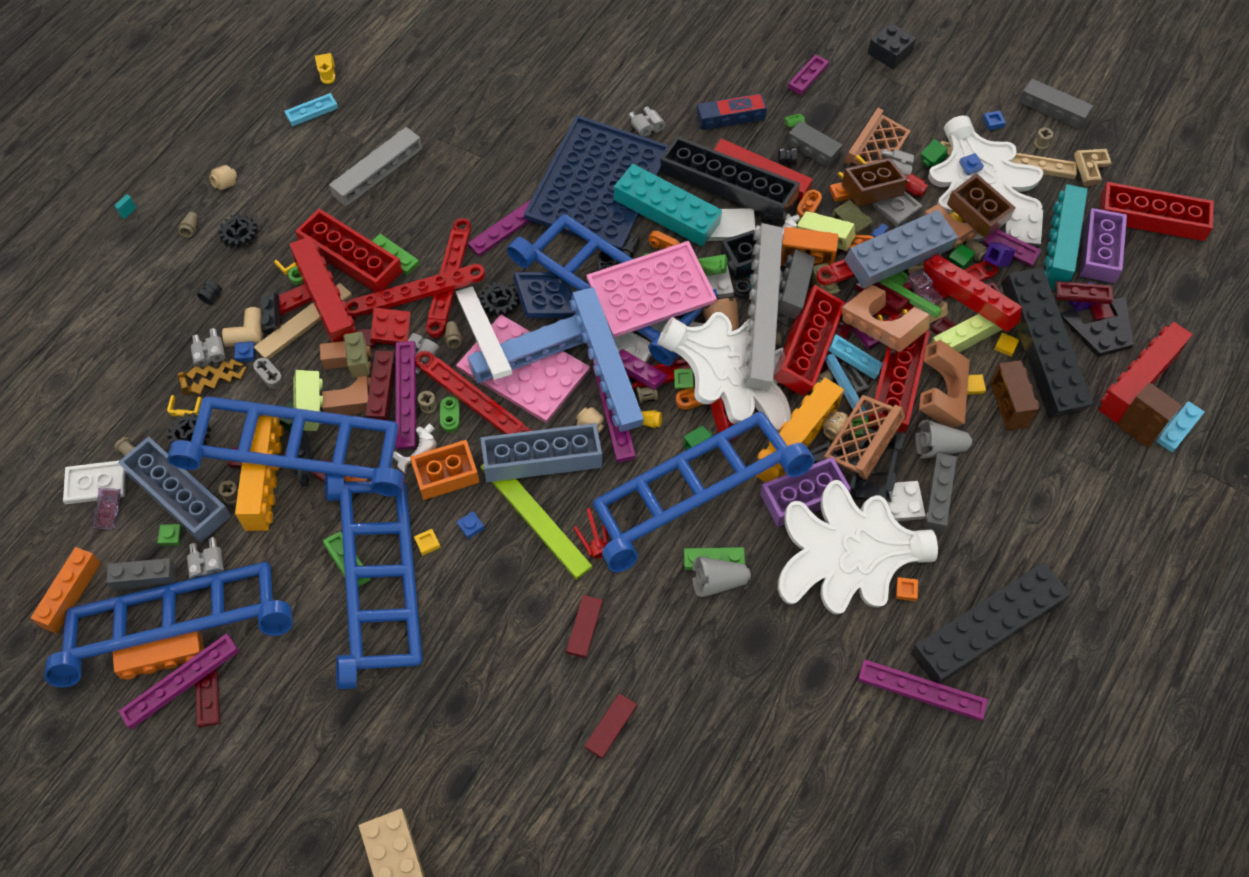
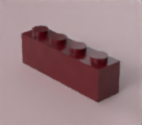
(381, 385)

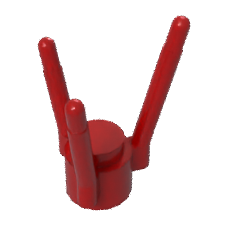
(597, 545)

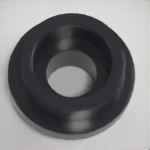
(742, 284)

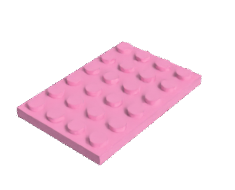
(651, 289)
(538, 386)

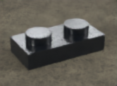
(270, 313)

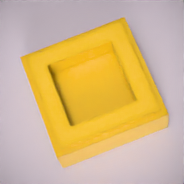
(1006, 344)
(976, 385)
(427, 542)

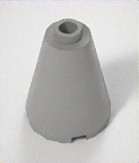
(939, 438)
(718, 576)

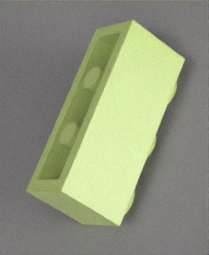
(822, 223)
(306, 394)

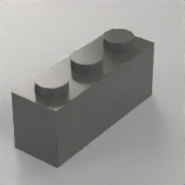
(814, 144)
(141, 574)

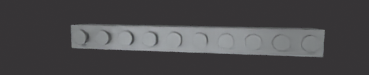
(763, 308)

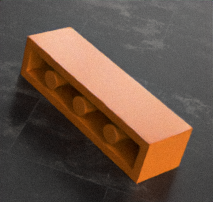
(65, 590)
(157, 655)

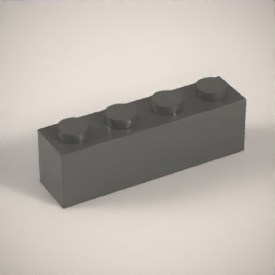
(1056, 103)
(795, 283)
(939, 493)

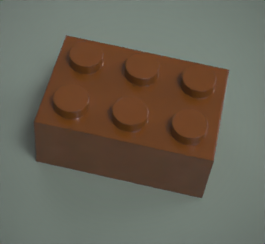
(874, 182)
(980, 205)
(1014, 395)
(1149, 415)

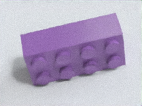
(1103, 245)
(805, 488)

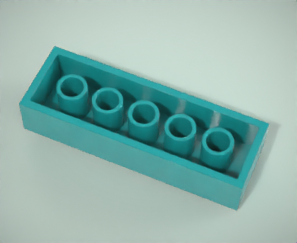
(667, 205)
(1065, 235)

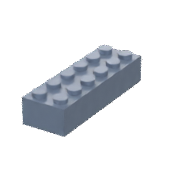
(900, 248)
(541, 452)
(174, 490)

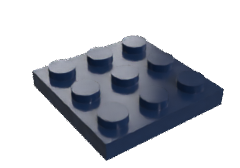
(543, 295)

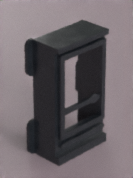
(865, 490)

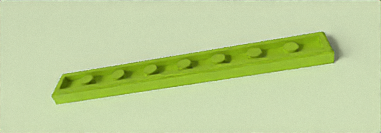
(543, 526)

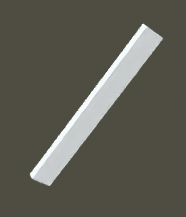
(483, 333)

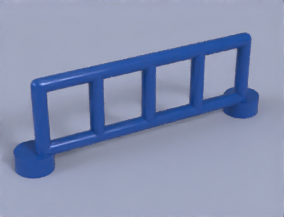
(525, 254)
(384, 480)
(620, 552)
(274, 619)
(348, 665)

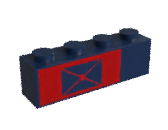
(731, 111)

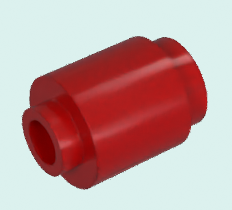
(915, 185)

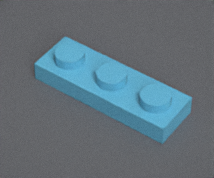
(311, 109)
(855, 356)
(1180, 426)

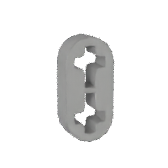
(271, 370)

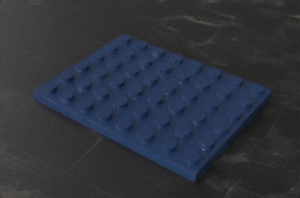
(584, 179)

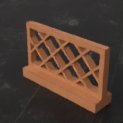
(867, 134)
(880, 438)

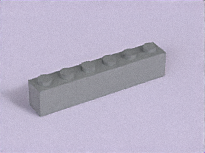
(375, 166)

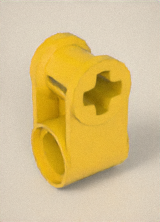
(326, 67)

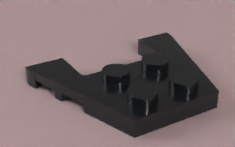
(1104, 335)

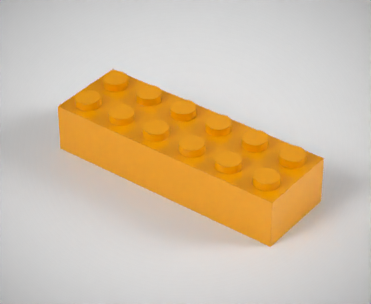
(805, 422)
(258, 481)

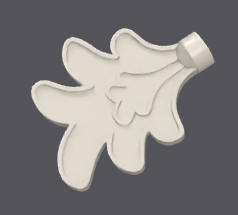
(998, 168)
(719, 366)
(849, 550)

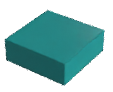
(125, 206)

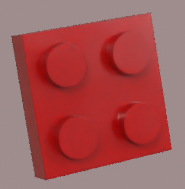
(389, 326)

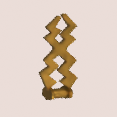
(218, 374)

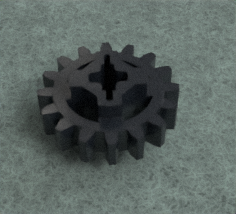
(238, 231)
(499, 299)
(184, 428)

